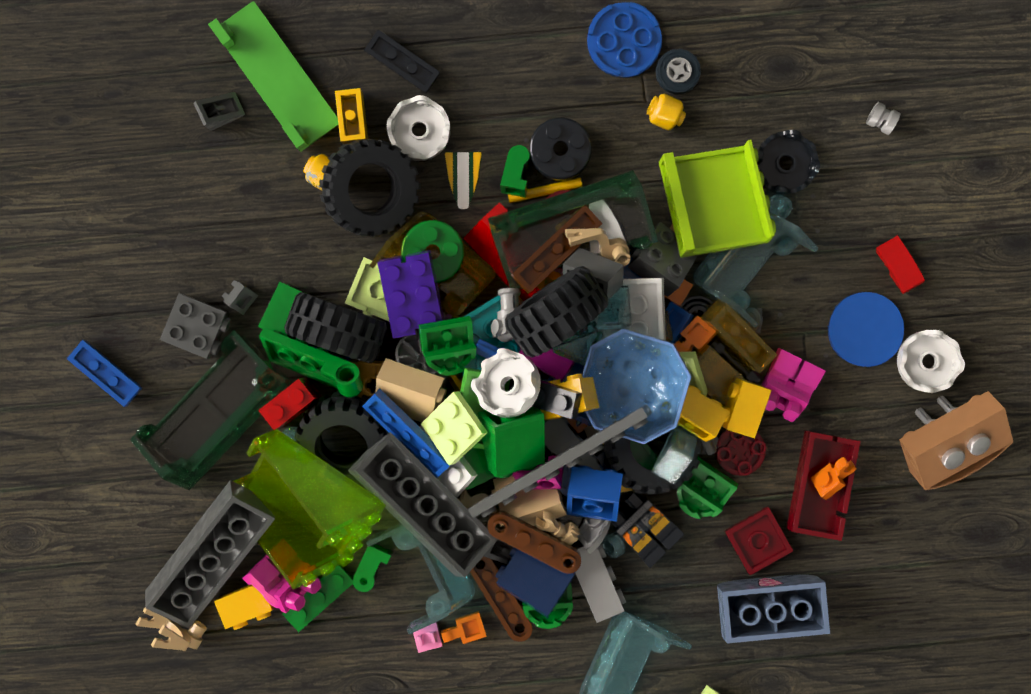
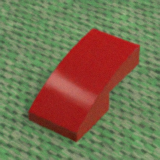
(900, 264)

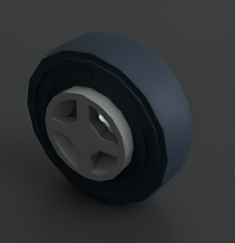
(682, 63)

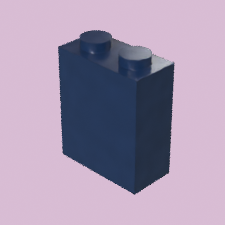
(533, 582)

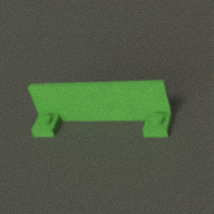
(276, 75)

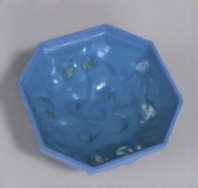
(635, 372)

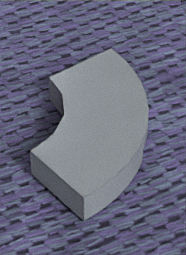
(593, 533)

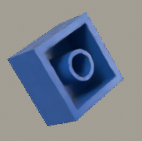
(594, 493)

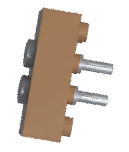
(957, 441)

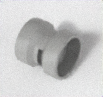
(883, 118)

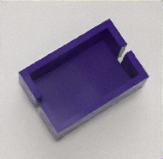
(410, 292)

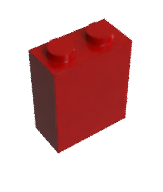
(290, 403)

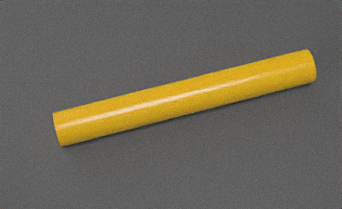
(547, 189)

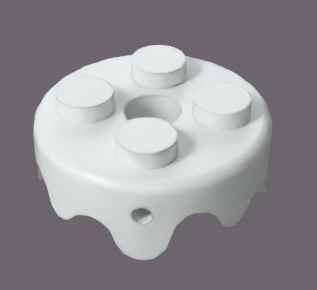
(413, 111)
(946, 355)
(492, 380)

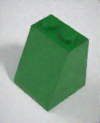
(513, 442)

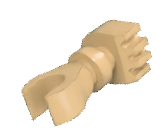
(566, 533)

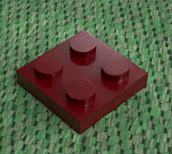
(758, 540)

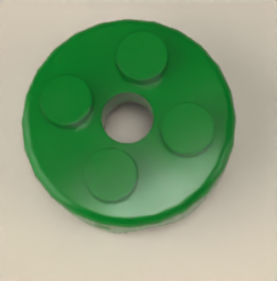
(445, 238)

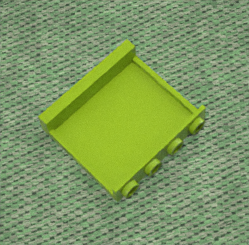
(717, 200)

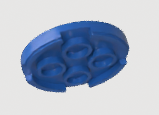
(624, 39)
(866, 329)

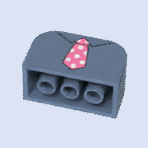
(773, 608)

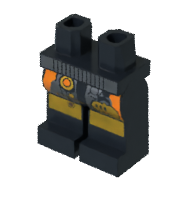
(641, 520)

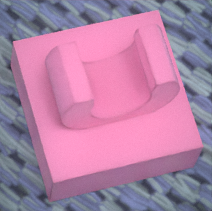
(428, 638)

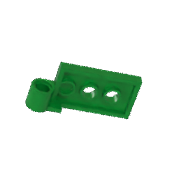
(312, 362)

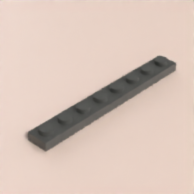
(570, 458)

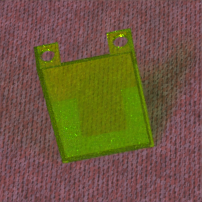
(315, 508)

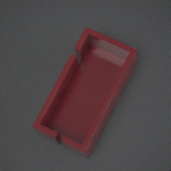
(808, 511)

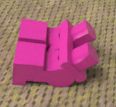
(789, 395)
(276, 589)

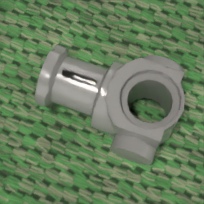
(509, 302)

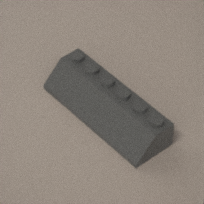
(423, 505)
(208, 555)

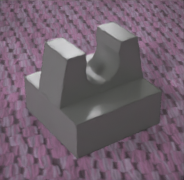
(240, 297)

